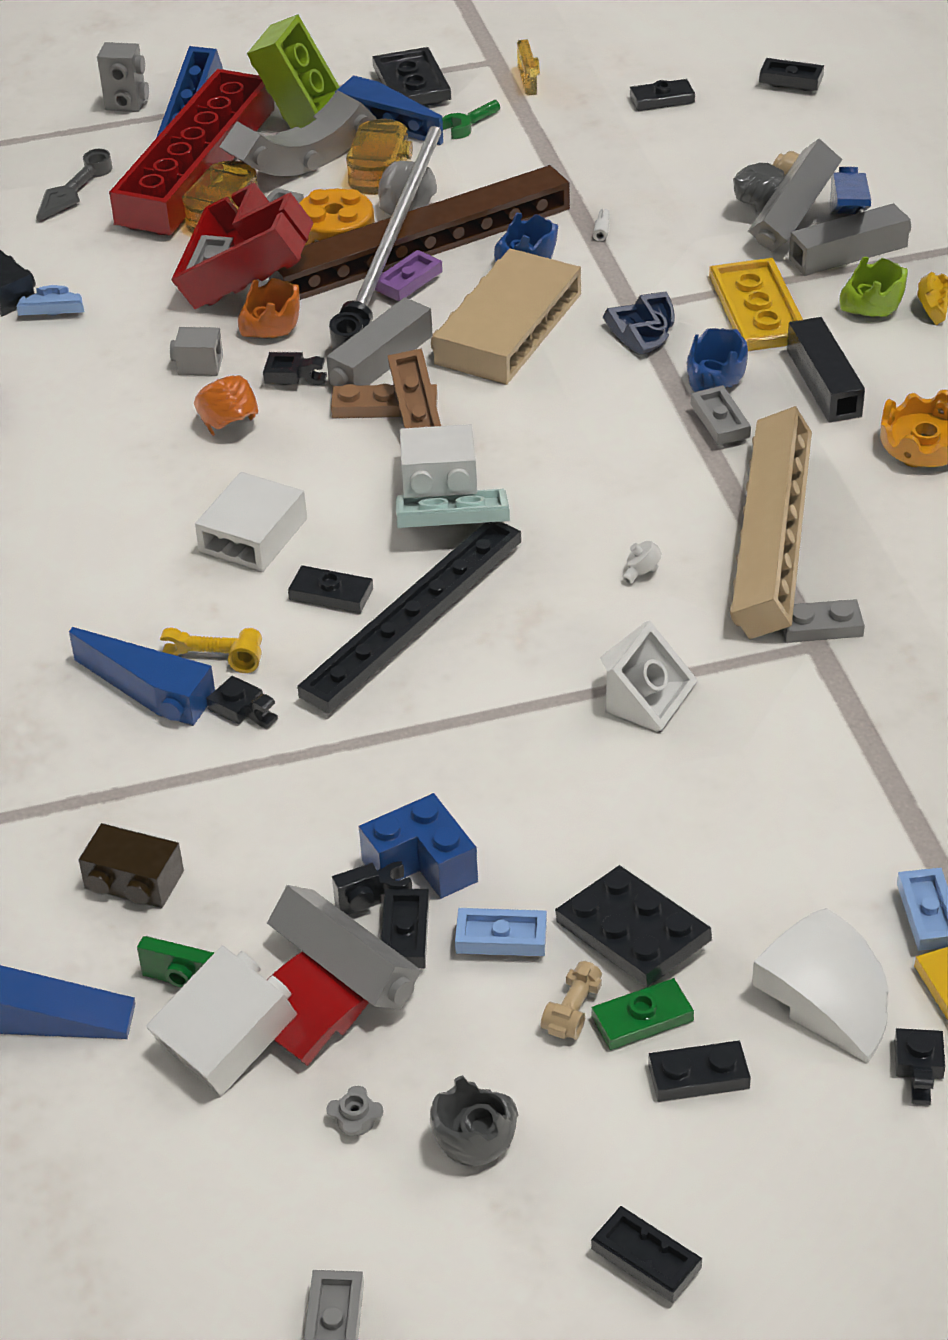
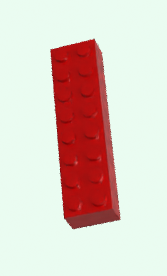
(153, 187)

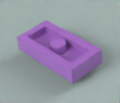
(408, 275)

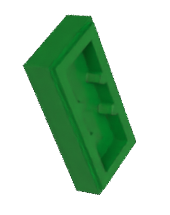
(170, 960)
(642, 1014)

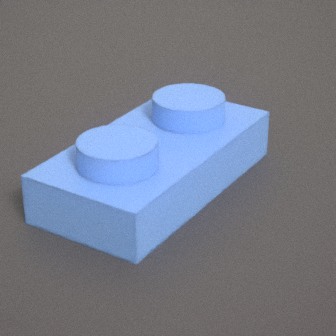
(926, 906)
(501, 932)

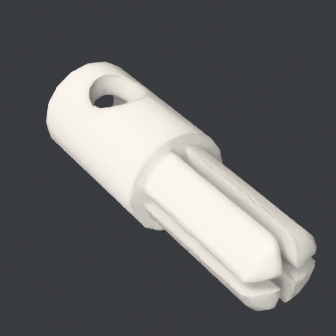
(601, 225)

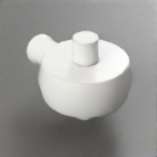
(642, 560)

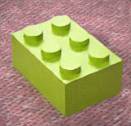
(293, 71)

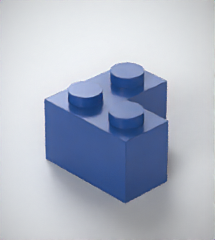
(425, 841)

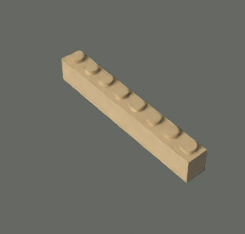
(772, 524)

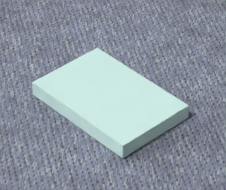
(450, 510)

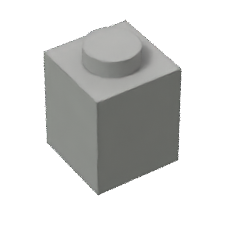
(197, 351)

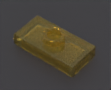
(527, 67)

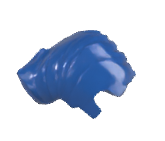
(532, 236)
(717, 359)

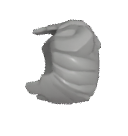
(394, 181)

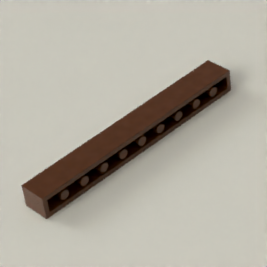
(429, 229)

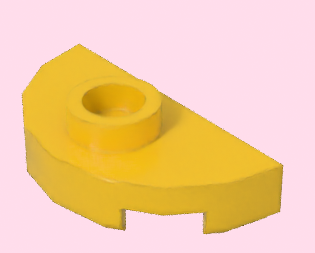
(934, 296)

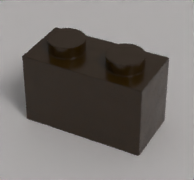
(131, 865)

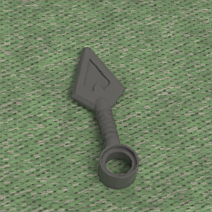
(65, 196)

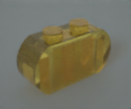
(374, 149)
(216, 183)

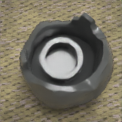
(757, 183)
(473, 1122)

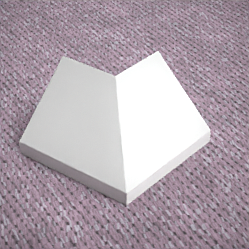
(645, 678)

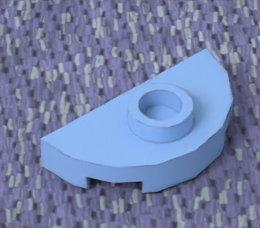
(50, 301)

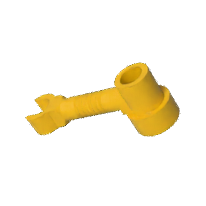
(243, 651)

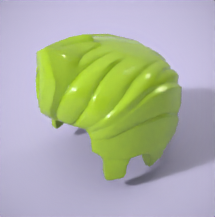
(874, 288)

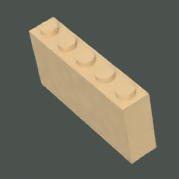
(506, 316)

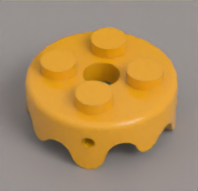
(336, 212)
(904, 425)

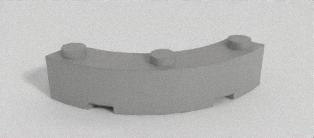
(303, 148)

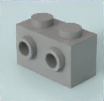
(122, 76)

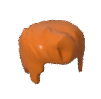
(270, 309)
(225, 402)

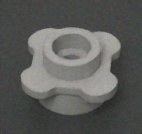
(359, 1121)

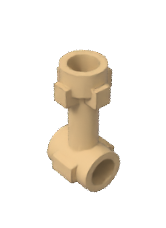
(565, 1018)

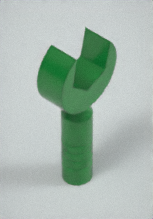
(462, 123)

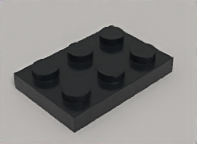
(413, 75)
(633, 925)

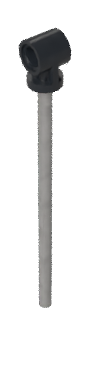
(357, 314)

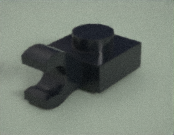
(289, 367)
(239, 700)
(364, 885)
(920, 1057)

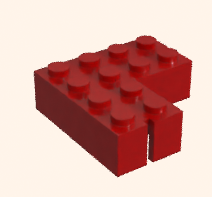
(264, 241)

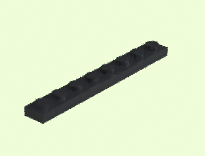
(408, 616)

